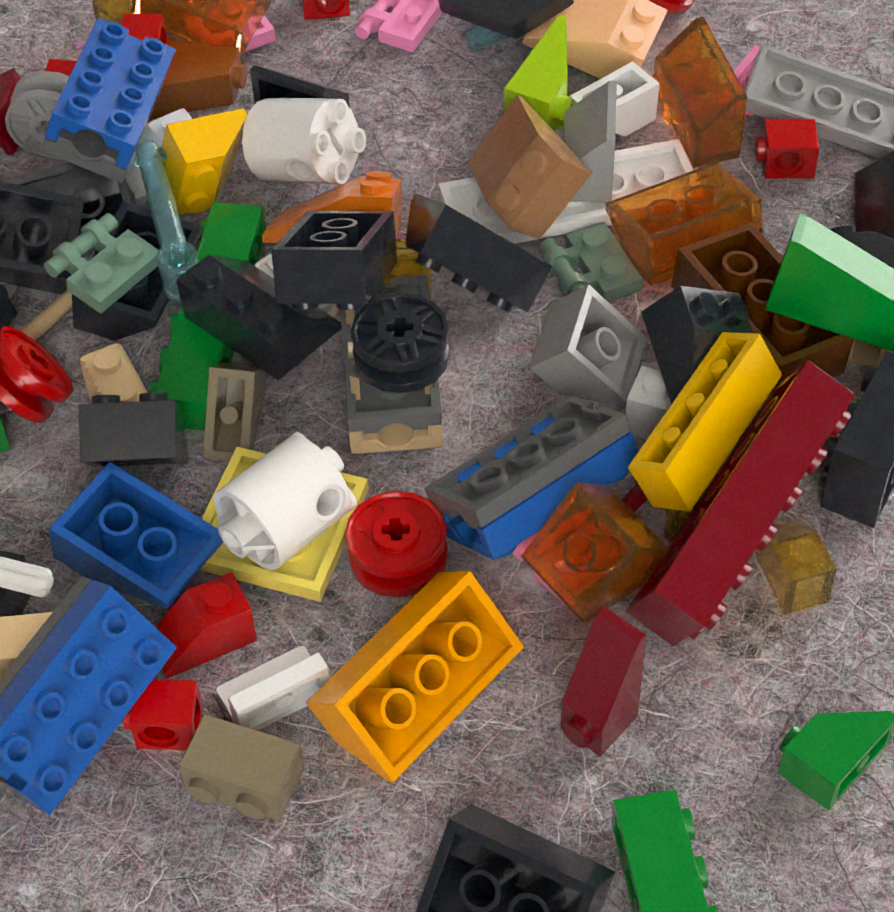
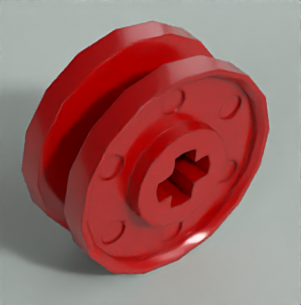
(30, 376)
(396, 543)

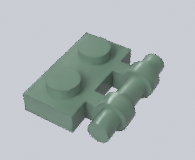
(599, 258)
(109, 273)

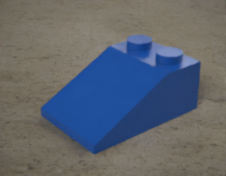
(132, 538)

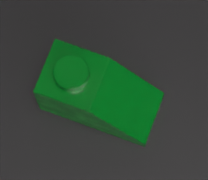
(833, 752)

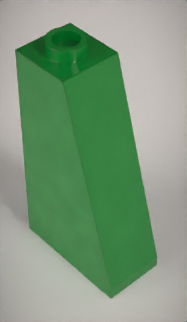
(834, 286)

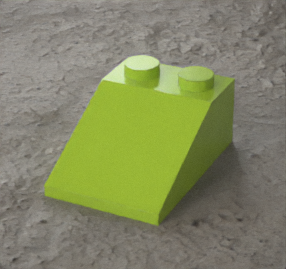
(544, 77)

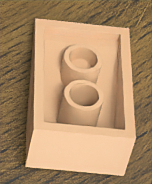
(606, 33)

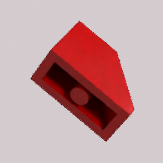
(207, 624)

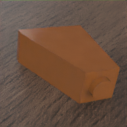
(200, 78)

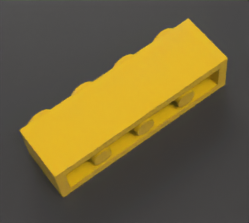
(705, 421)

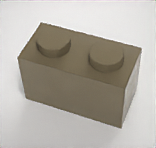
(241, 768)

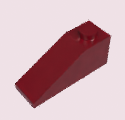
(605, 684)

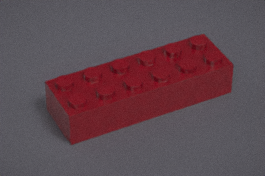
(741, 505)

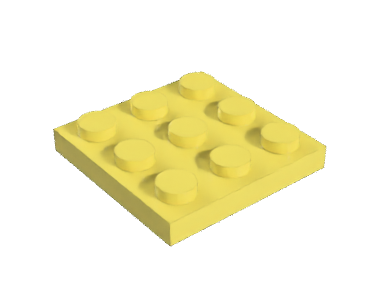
(308, 570)

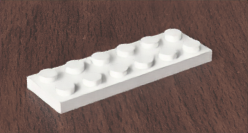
(633, 171)

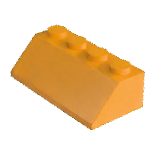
(416, 674)

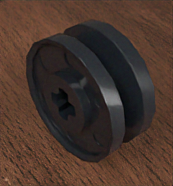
(400, 343)

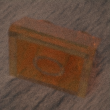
(594, 550)

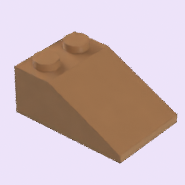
(526, 170)

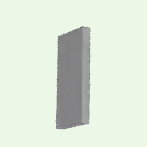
(843, 105)

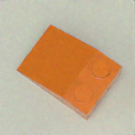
(367, 193)

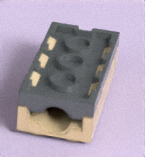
(383, 418)

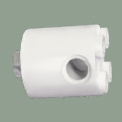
(302, 140)
(283, 502)

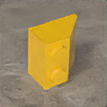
(201, 157)

